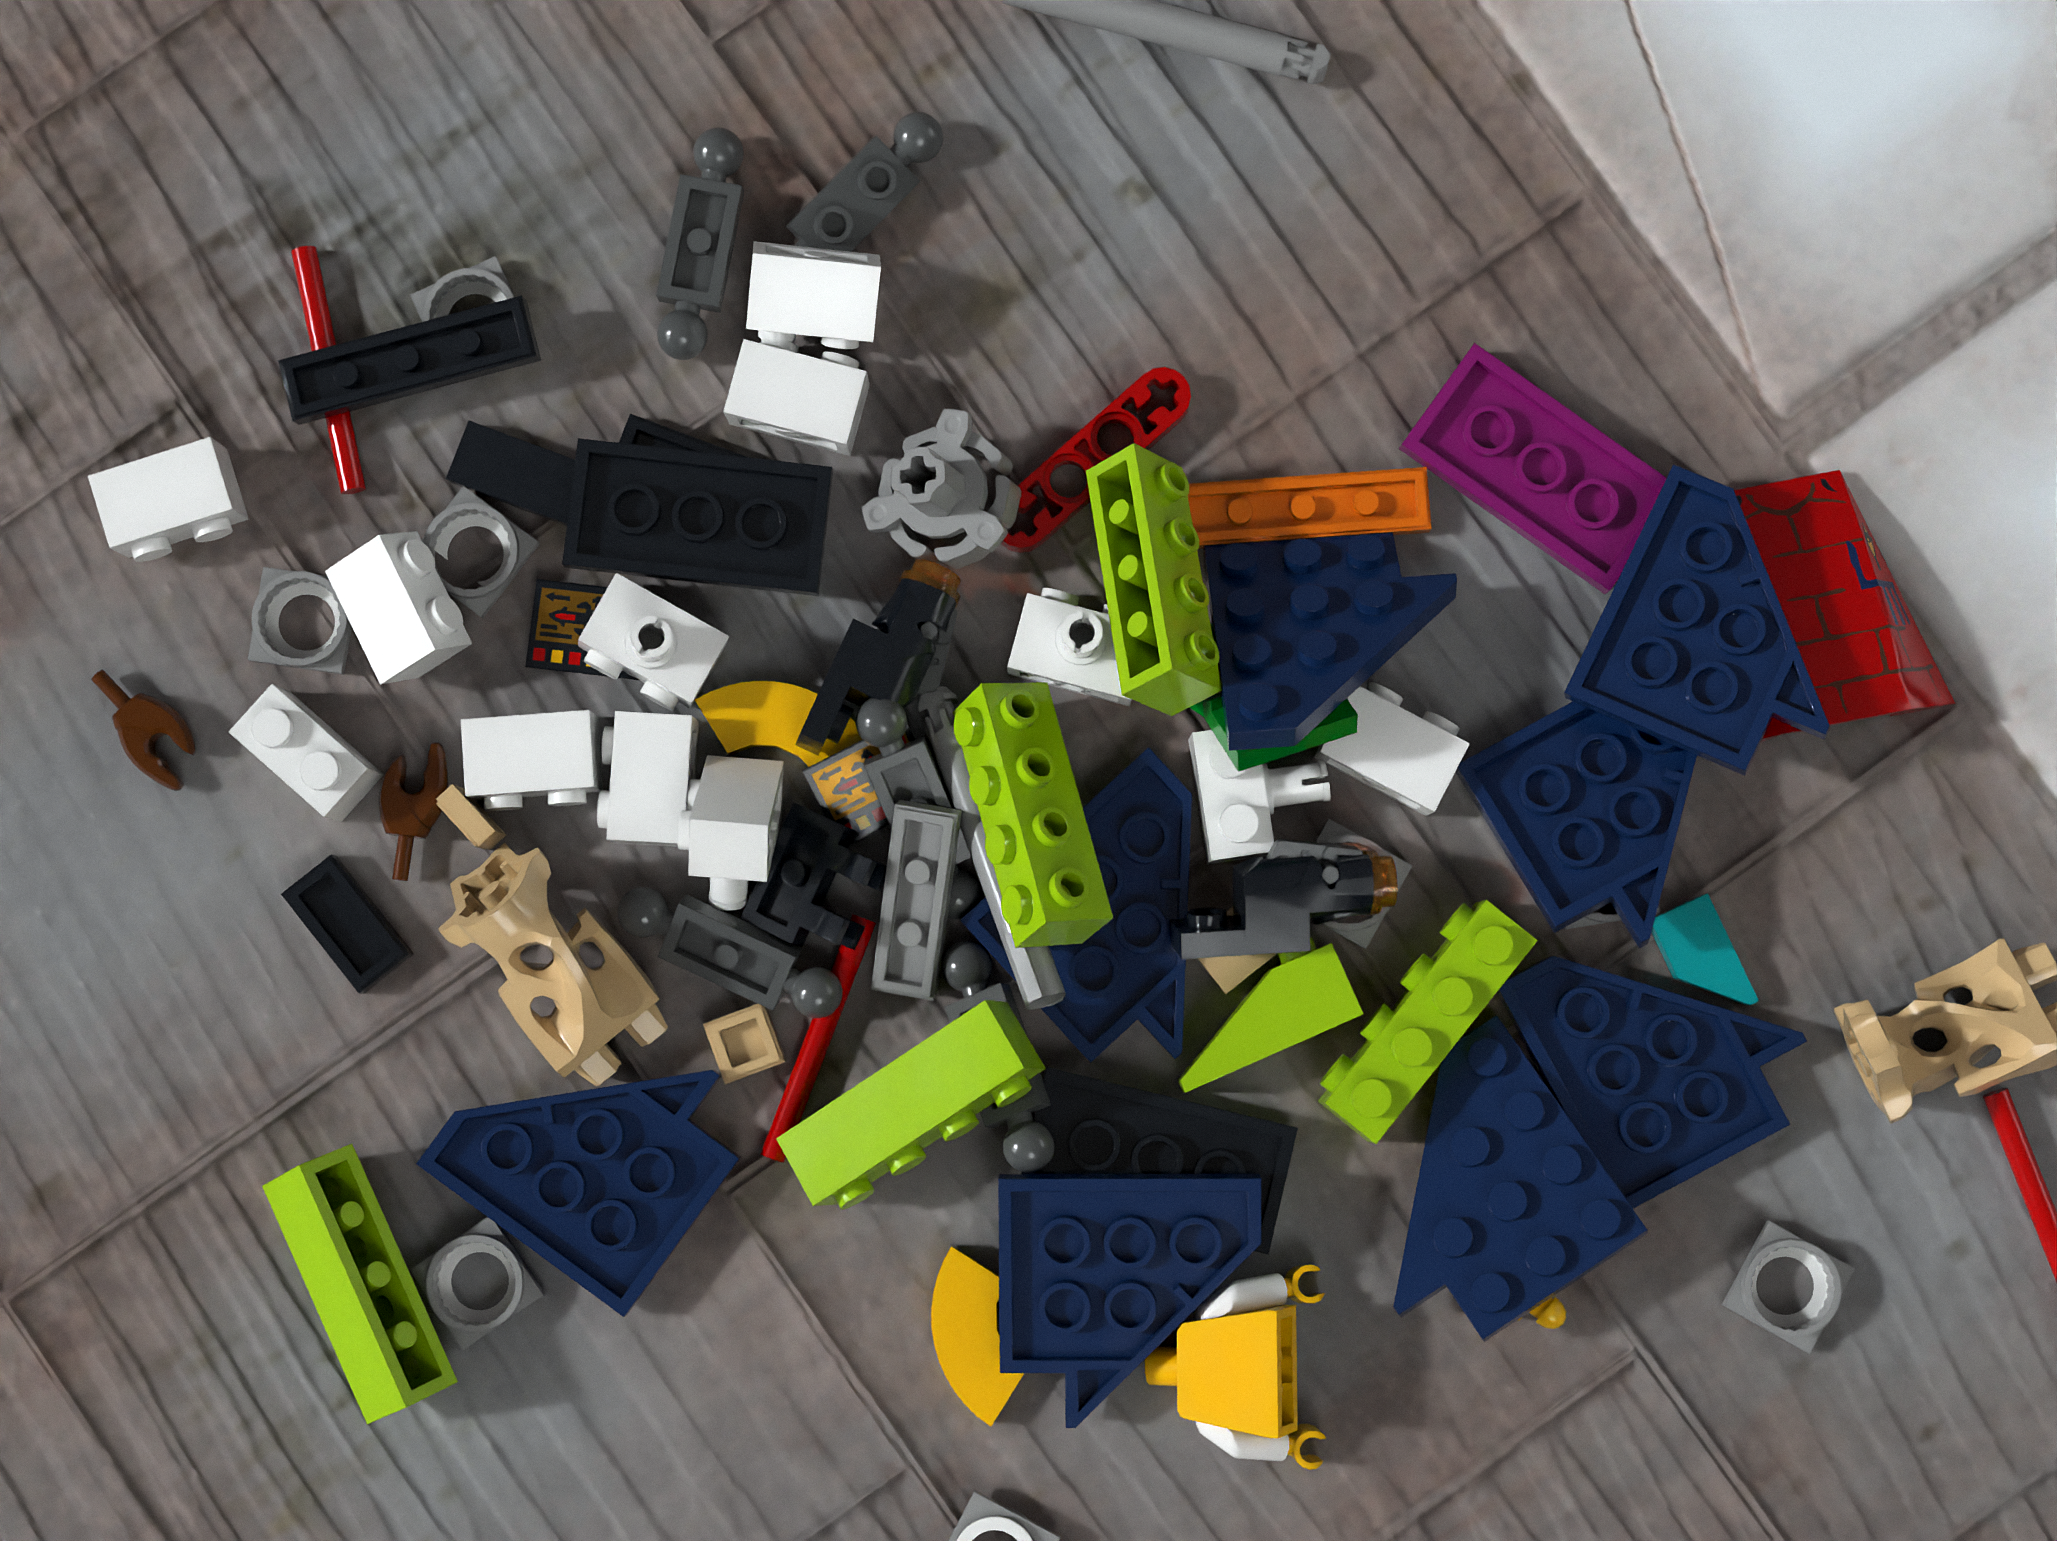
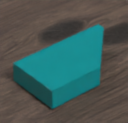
(1701, 951)

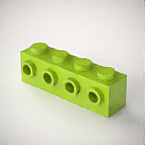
(1153, 580)
(1031, 814)
(1426, 1021)
(912, 1104)
(359, 1283)

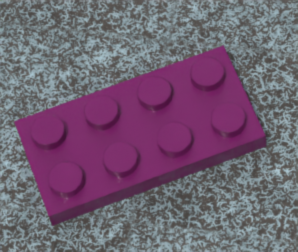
(1536, 467)

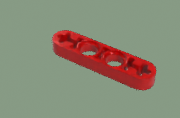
(1085, 452)

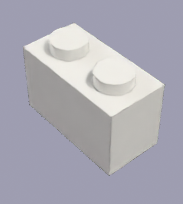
(813, 294)
(797, 395)
(168, 499)
(398, 606)
(1397, 750)
(306, 753)
(531, 758)
(650, 776)

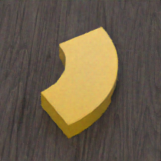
(767, 716)
(968, 1334)

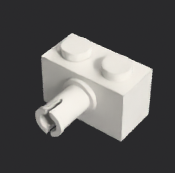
(652, 643)
(1066, 646)
(1239, 804)
(732, 825)

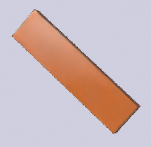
(1311, 506)

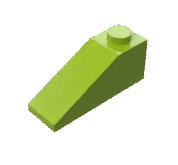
(1283, 1009)

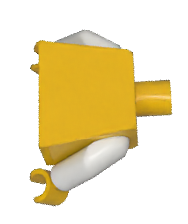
(1241, 1369)

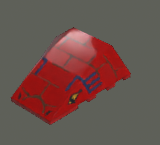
(1840, 602)

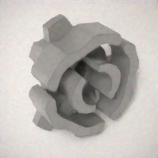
(943, 493)

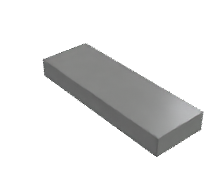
(916, 899)

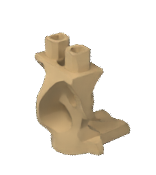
(507, 910)
(2000, 1015)

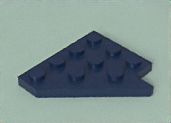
(1308, 627)
(1697, 634)
(1584, 813)
(1128, 965)
(1647, 1072)
(590, 1176)
(1505, 1191)
(1111, 1268)

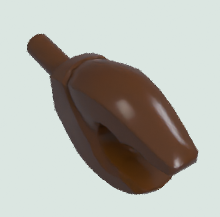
(140, 725)
(411, 814)

